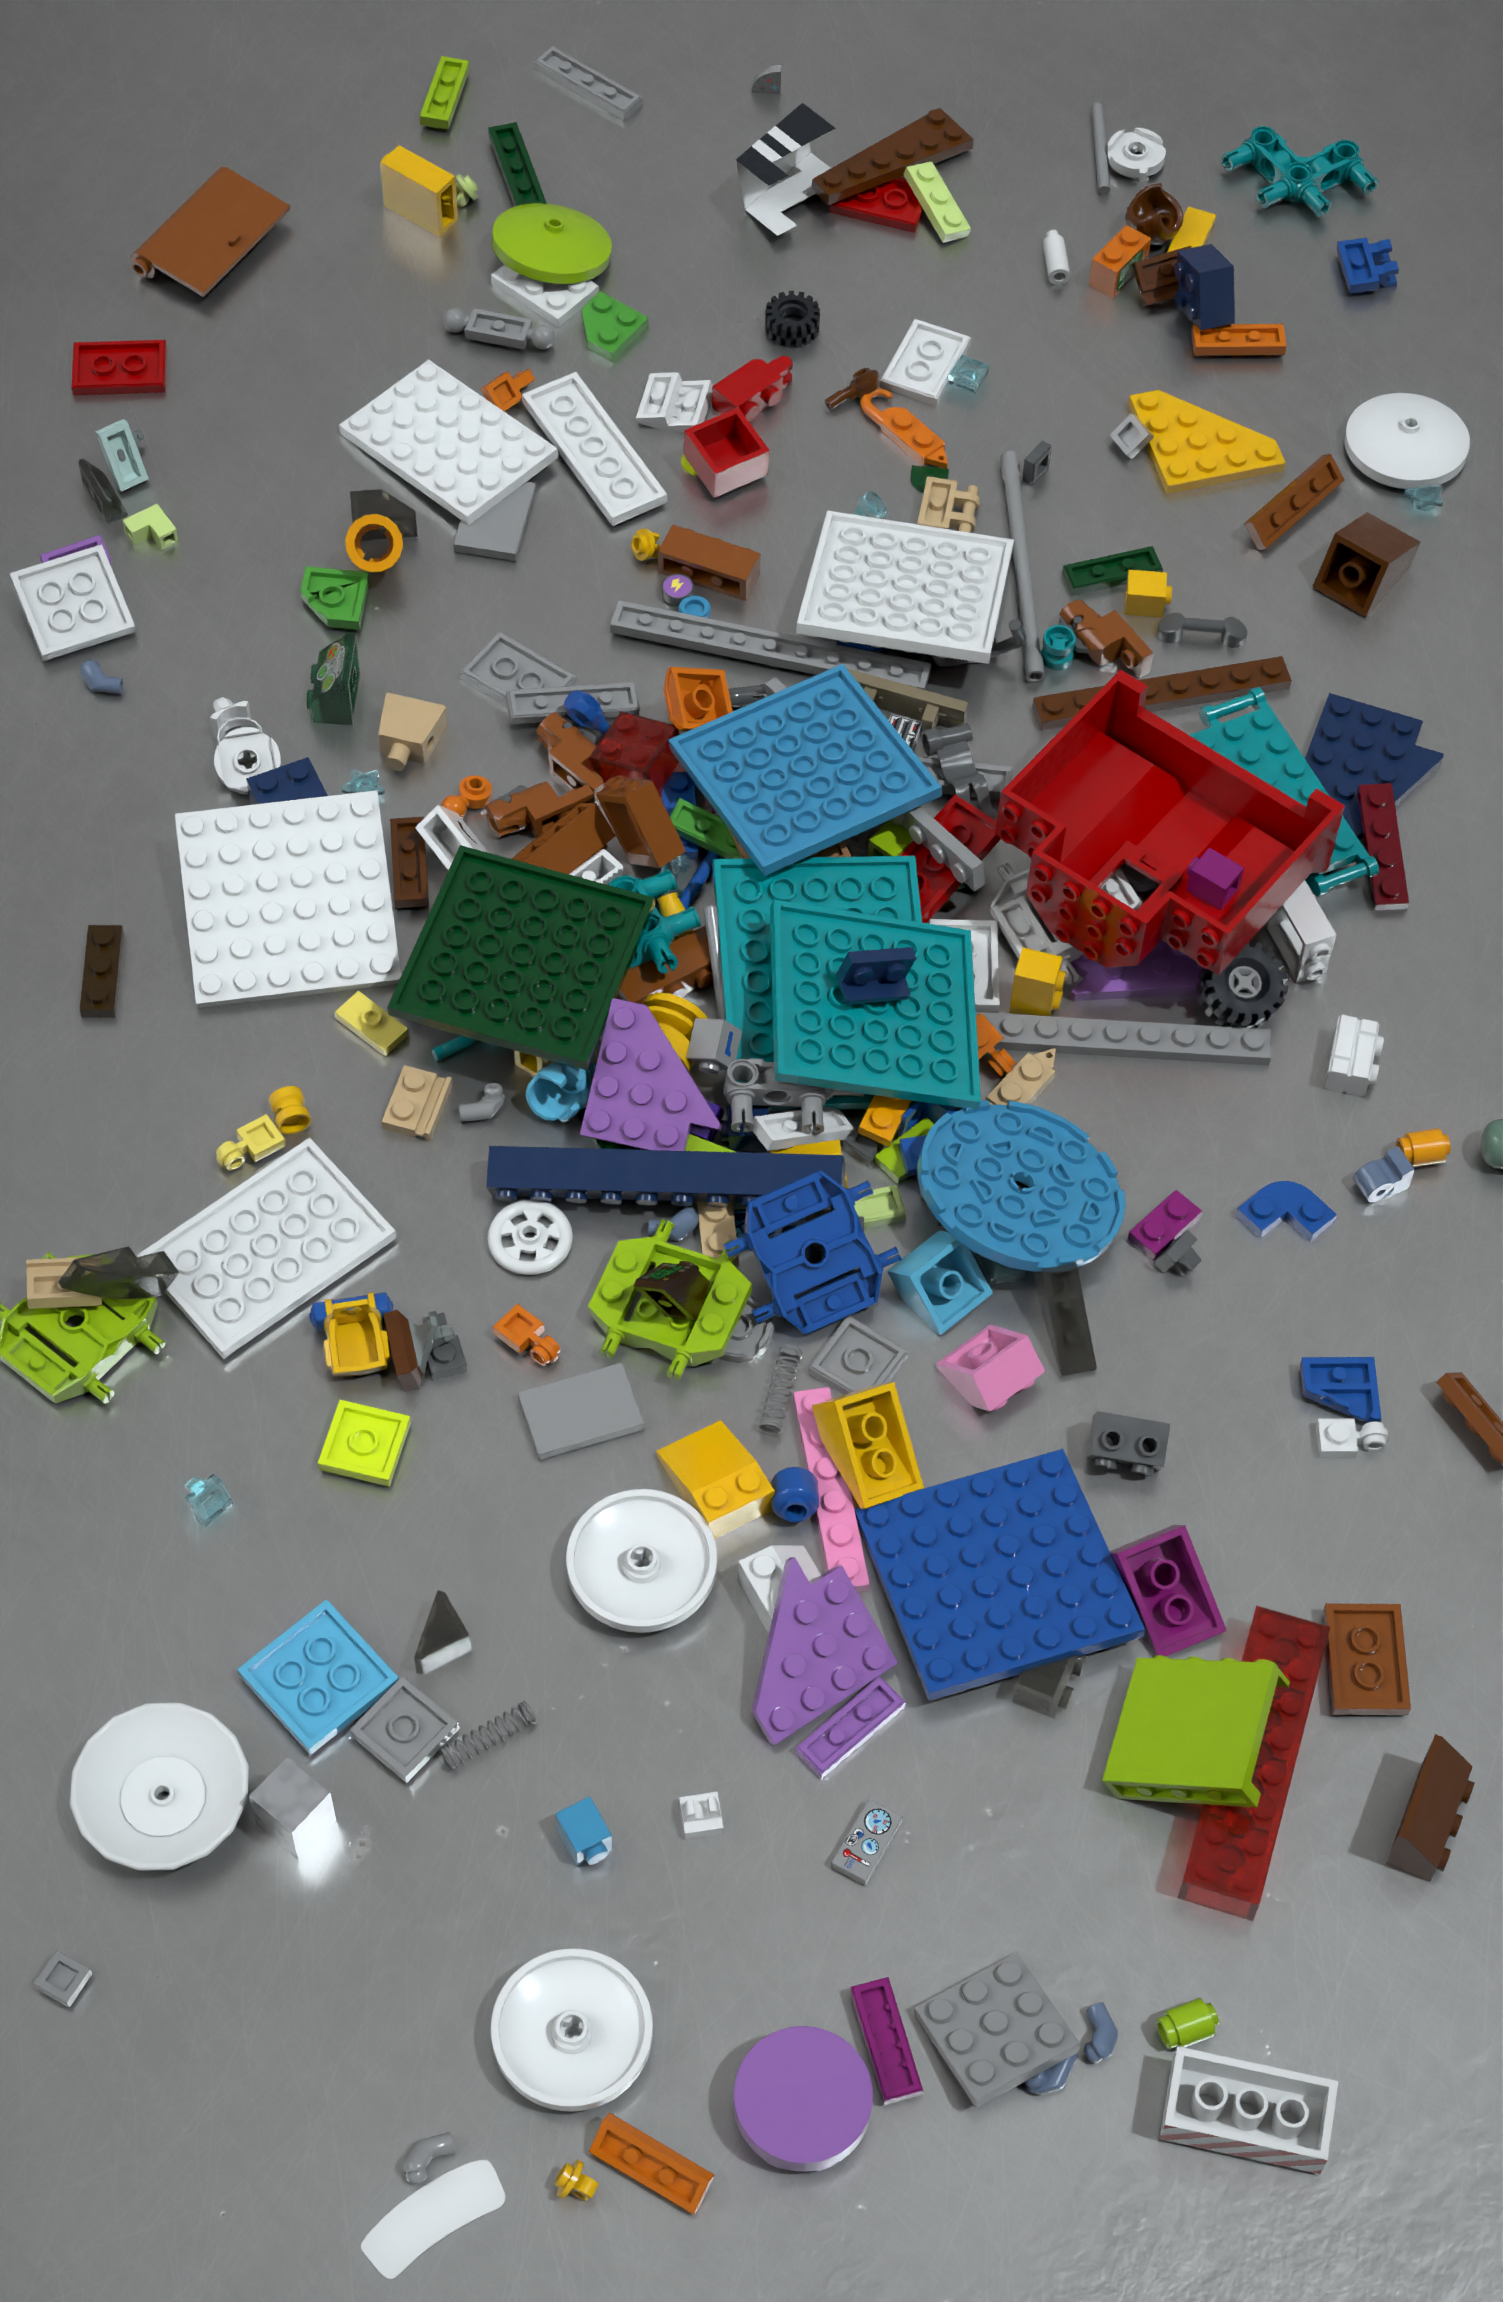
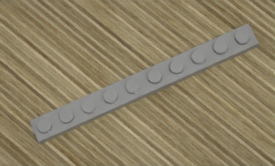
(760, 644)
(930, 833)
(1132, 1039)

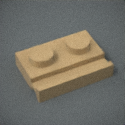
(416, 1103)
(44, 1289)

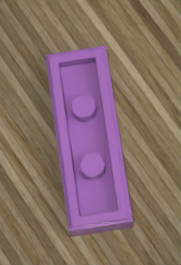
(850, 1727)

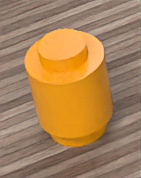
(1425, 1147)

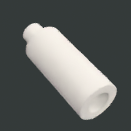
(1056, 258)

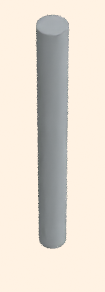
(1100, 148)
(712, 930)

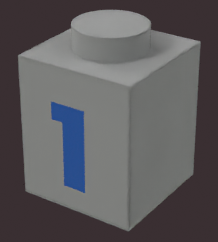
(713, 1044)

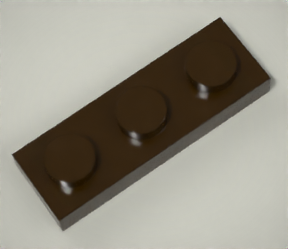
(101, 971)

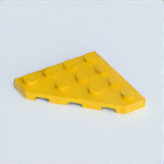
(1200, 447)

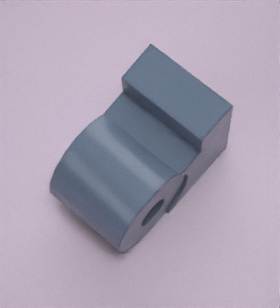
(1384, 1176)

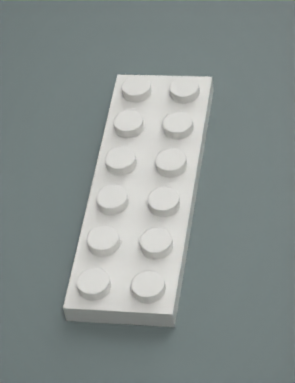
(594, 448)

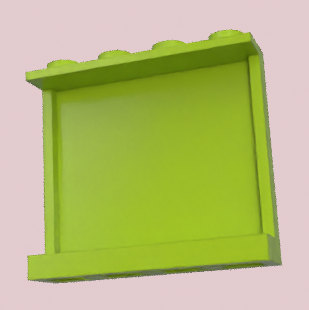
(1192, 1730)

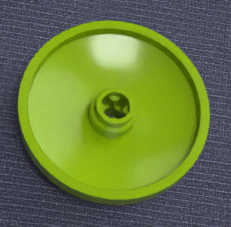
(551, 243)

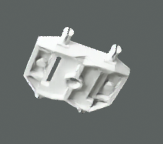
(1023, 928)

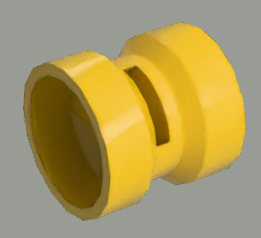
(291, 1114)

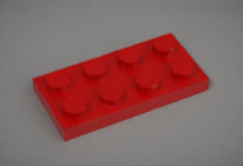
(968, 826)

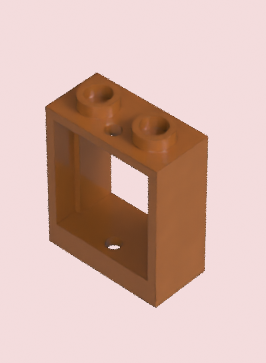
(640, 821)

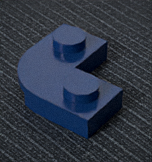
(1289, 1202)

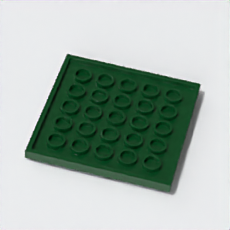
(522, 957)

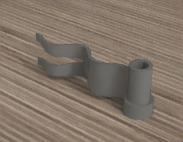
(957, 763)

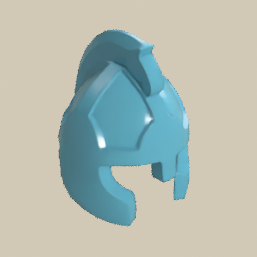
(559, 1091)

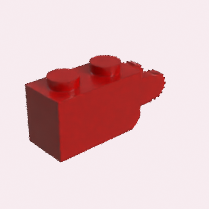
(753, 387)

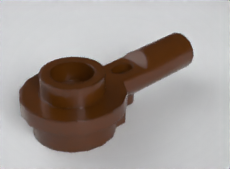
(863, 383)

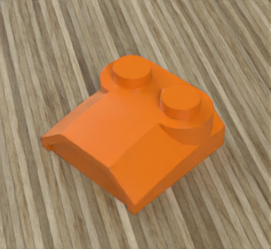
(695, 696)

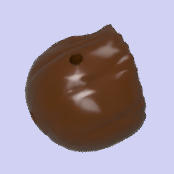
(1155, 214)

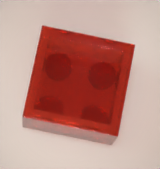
(636, 749)

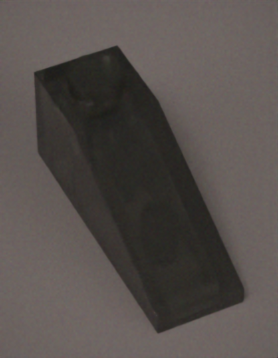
(1066, 1318)

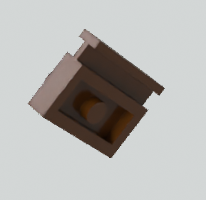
(1157, 277)

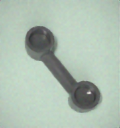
(1232, 629)

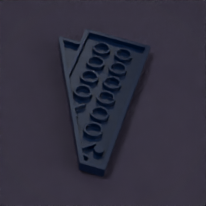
(1367, 746)

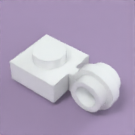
(1339, 1437)

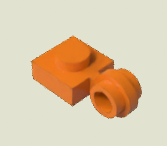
(987, 1038)
(523, 1329)

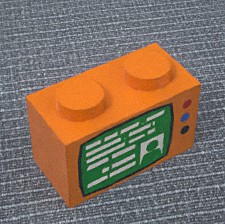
(1113, 263)

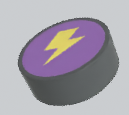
(676, 588)

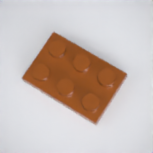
(1367, 1659)

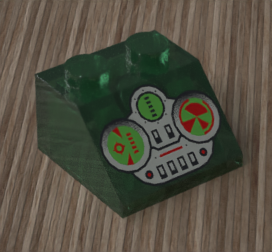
(335, 682)

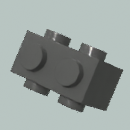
(1127, 1438)

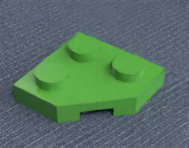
(611, 325)
(336, 595)

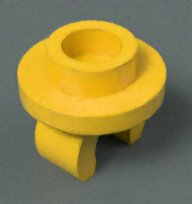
(644, 544)
(572, 2181)

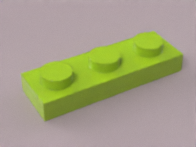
(444, 92)

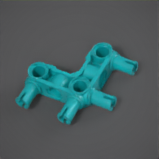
(1298, 177)
(660, 929)

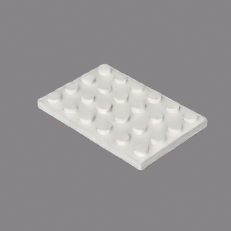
(448, 442)
(270, 1246)

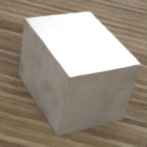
(292, 1808)

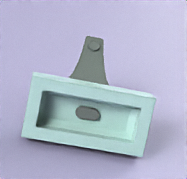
(122, 454)

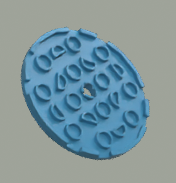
(971, 1188)

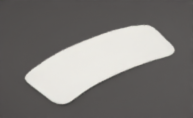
(432, 2215)

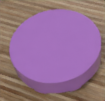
(803, 2098)

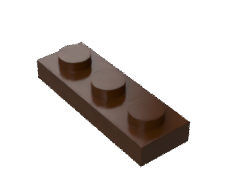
(409, 863)

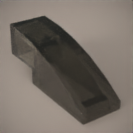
(120, 1274)

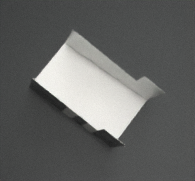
(781, 168)

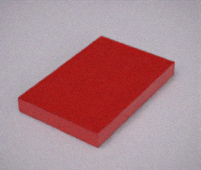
(887, 204)
(119, 367)

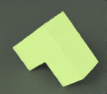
(151, 524)

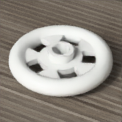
(545, 1259)

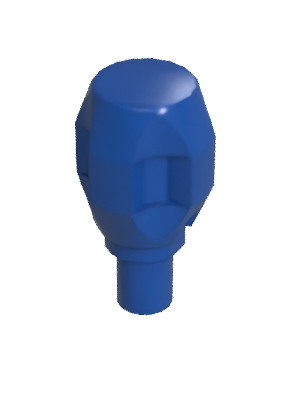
(586, 711)

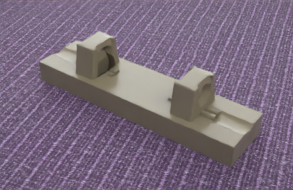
(913, 702)

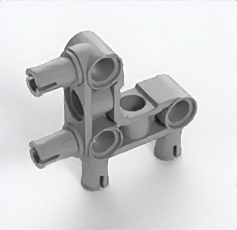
(763, 1090)

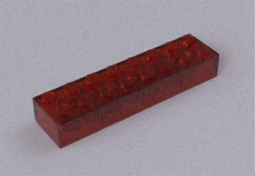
(1236, 1842)

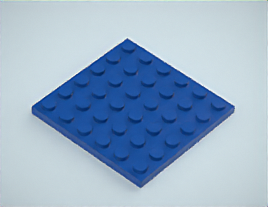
(997, 1574)

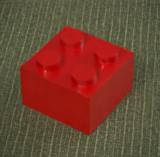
(726, 452)

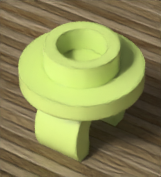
(465, 188)

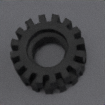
(792, 306)

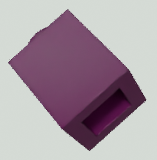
(1214, 878)

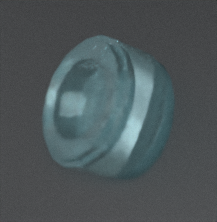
(871, 506)

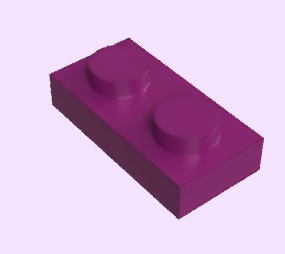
(1164, 1224)

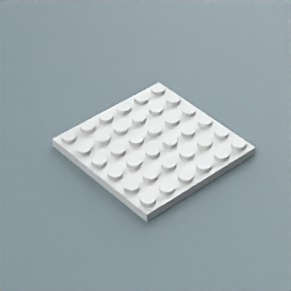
(906, 587)
(287, 899)

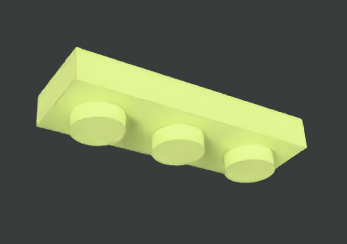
(937, 201)

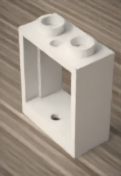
(1302, 935)

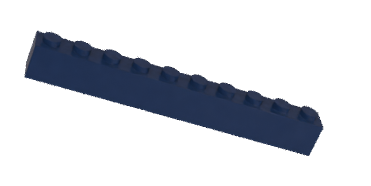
(648, 1174)

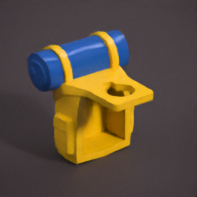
(354, 1333)

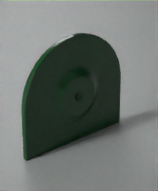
(920, 473)

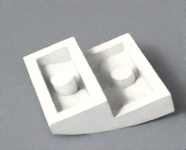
(674, 403)

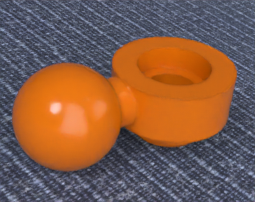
(473, 793)

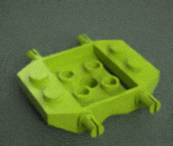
(676, 1339)
(94, 1345)

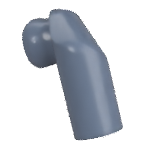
(96, 679)
(1105, 2034)

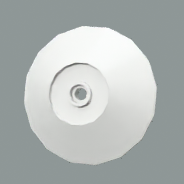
(151, 1753)

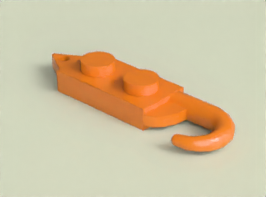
(906, 431)

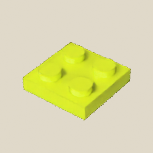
(364, 1443)

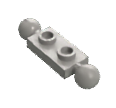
(498, 328)

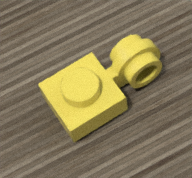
(257, 1138)

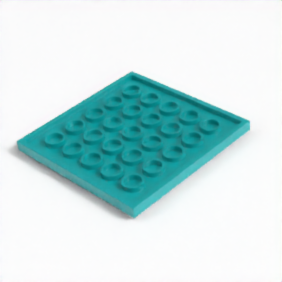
(886, 1048)

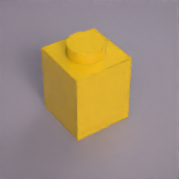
(1147, 593)

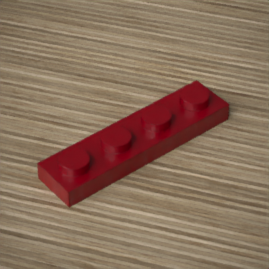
(1383, 843)

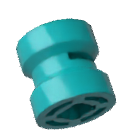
(1058, 647)

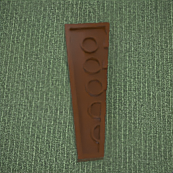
(923, 141)

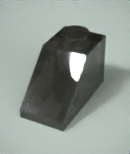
(384, 504)

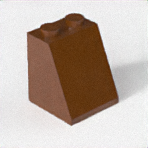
(1365, 563)

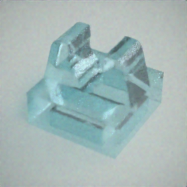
(207, 1498)

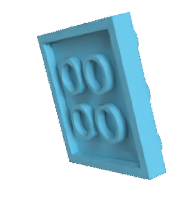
(318, 1676)

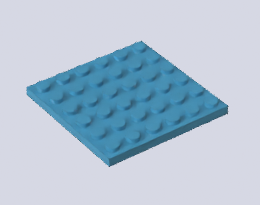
(804, 769)

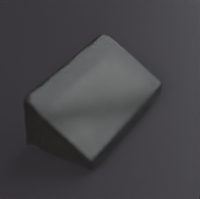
(101, 492)

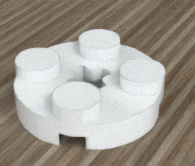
(1140, 166)
(231, 751)

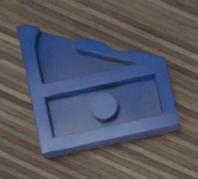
(1343, 1385)

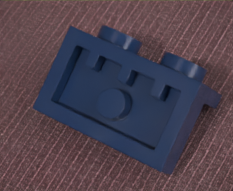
(875, 975)

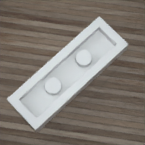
(785, 1129)

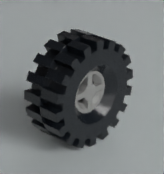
(1257, 976)

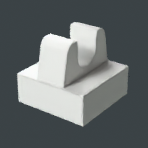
(701, 1815)

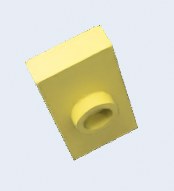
(371, 1023)

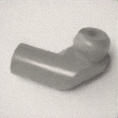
(487, 1105)

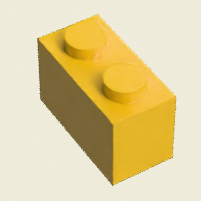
(1037, 983)

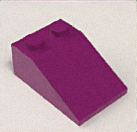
(1169, 1590)

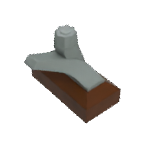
(413, 1344)

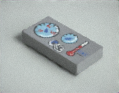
(867, 1842)

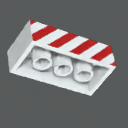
(1249, 2110)

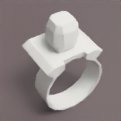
(231, 715)

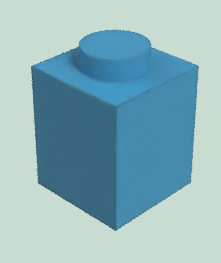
(584, 1832)

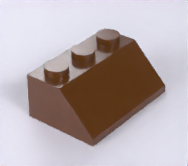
(1432, 1811)

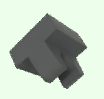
(1179, 1255)

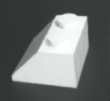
(762, 1574)

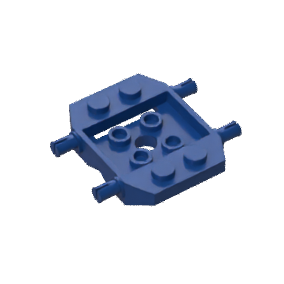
(784, 1259)

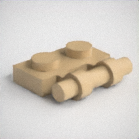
(938, 504)

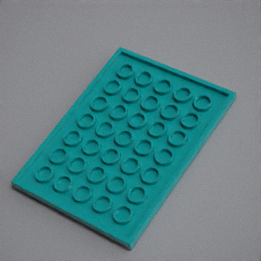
(743, 901)

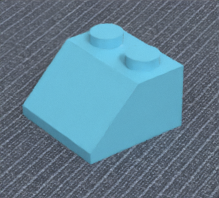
(940, 1281)

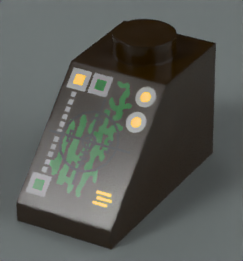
(675, 1289)

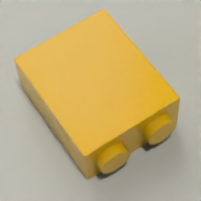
(419, 190)

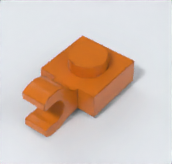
(504, 389)

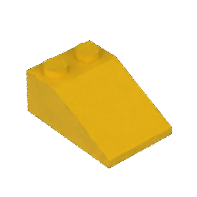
(870, 1443)
(718, 1478)

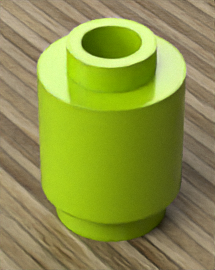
(1187, 2024)

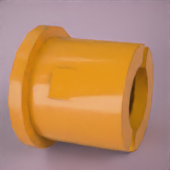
(368, 523)

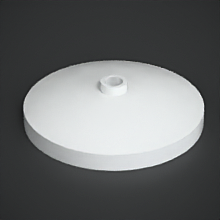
(1407, 440)
(645, 1531)
(564, 1995)

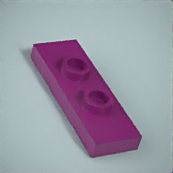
(886, 2041)

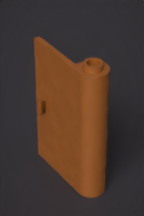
(210, 232)

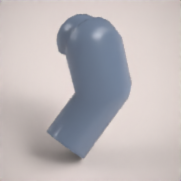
(683, 1222)
(1052, 2078)

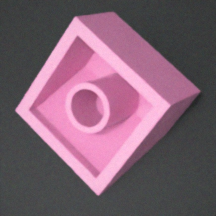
(992, 1367)

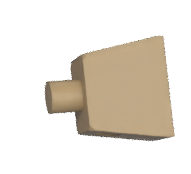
(410, 729)

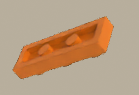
(1240, 340)
(651, 2163)

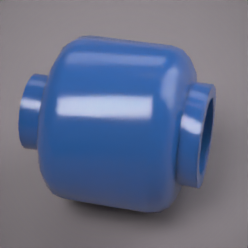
(795, 1494)

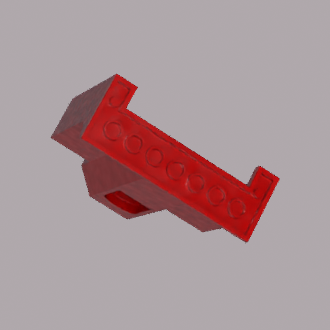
(1152, 797)

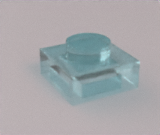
(968, 374)
(1000, 1274)

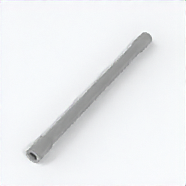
(1032, 654)

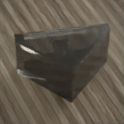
(442, 1637)

